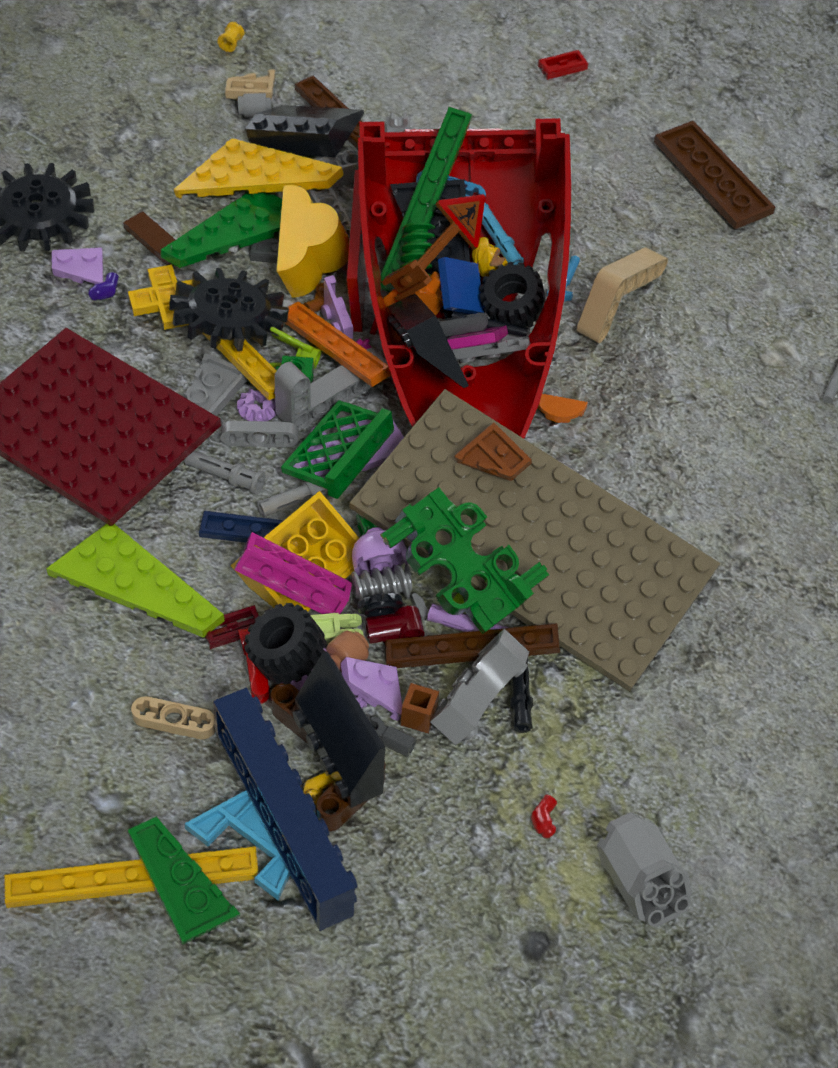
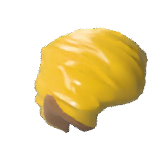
(487, 257)

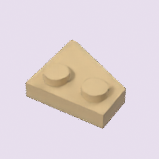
(249, 83)

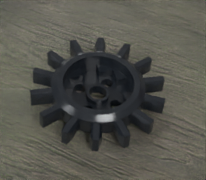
(52, 216)
(211, 309)

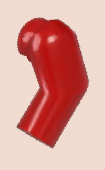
(541, 817)

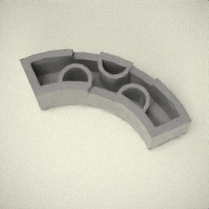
(478, 687)

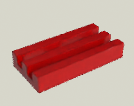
(563, 64)

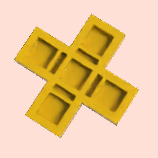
(157, 296)

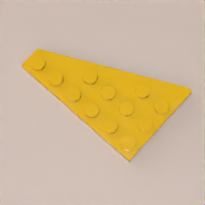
(256, 169)

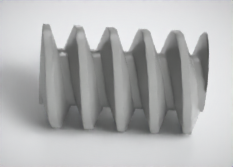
(388, 582)

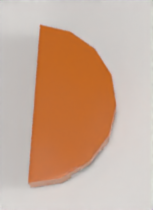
(560, 408)

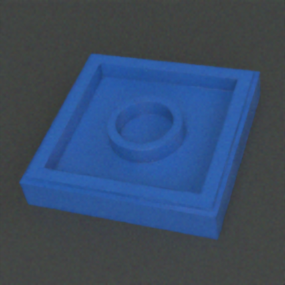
(460, 285)

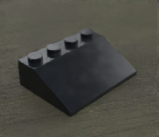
(303, 129)
(422, 331)
(340, 733)

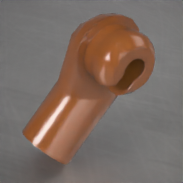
(315, 304)

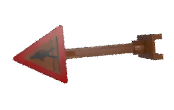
(465, 218)

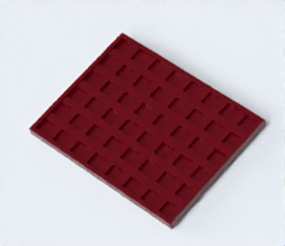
(95, 425)

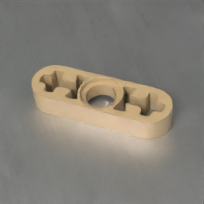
(150, 719)

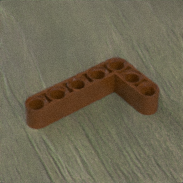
(329, 799)

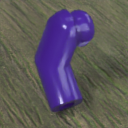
(106, 289)

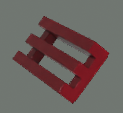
(230, 633)

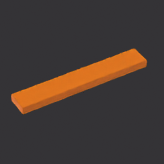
(337, 345)

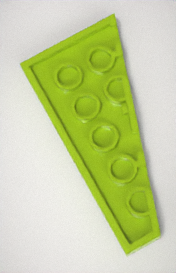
(133, 577)

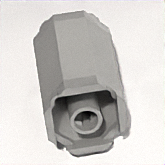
(645, 869)

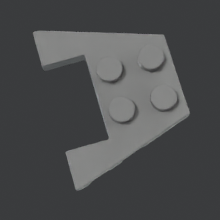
(506, 344)

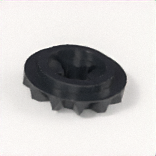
(380, 604)

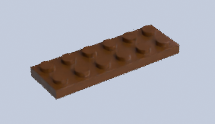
(714, 174)

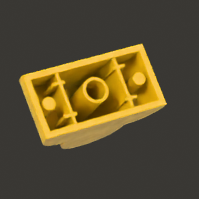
(309, 241)

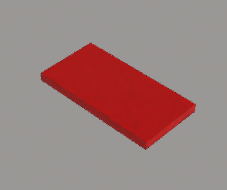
(356, 263)

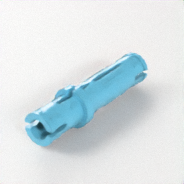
(500, 237)

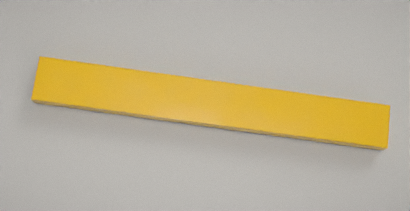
(118, 878)

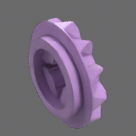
(251, 411)

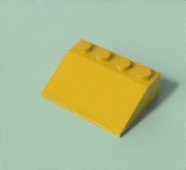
(316, 535)

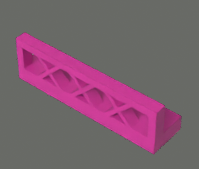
(293, 579)

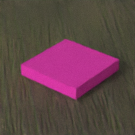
(486, 336)

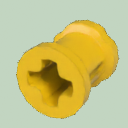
(229, 39)

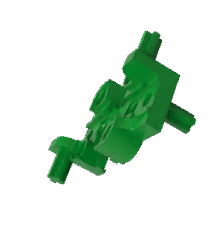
(503, 589)

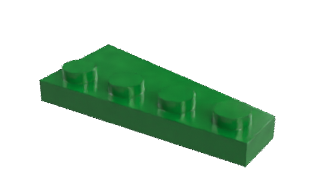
(184, 890)

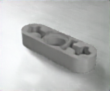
(241, 434)

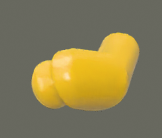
(315, 785)

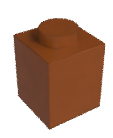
(419, 708)

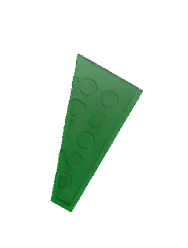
(241, 223)

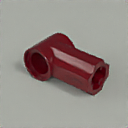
(402, 624)

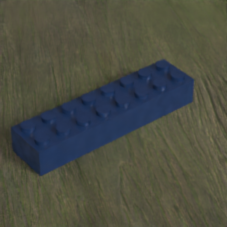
(285, 809)

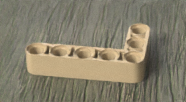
(613, 283)

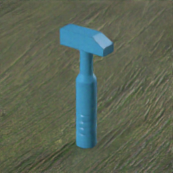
(572, 266)

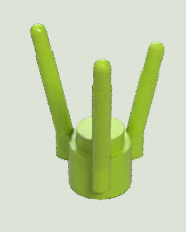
(304, 350)

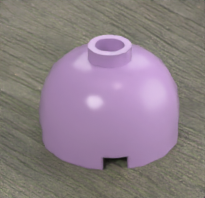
(372, 553)

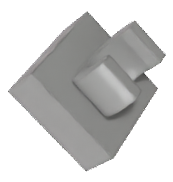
(397, 124)

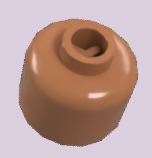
(349, 645)

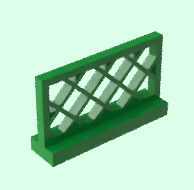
(355, 454)

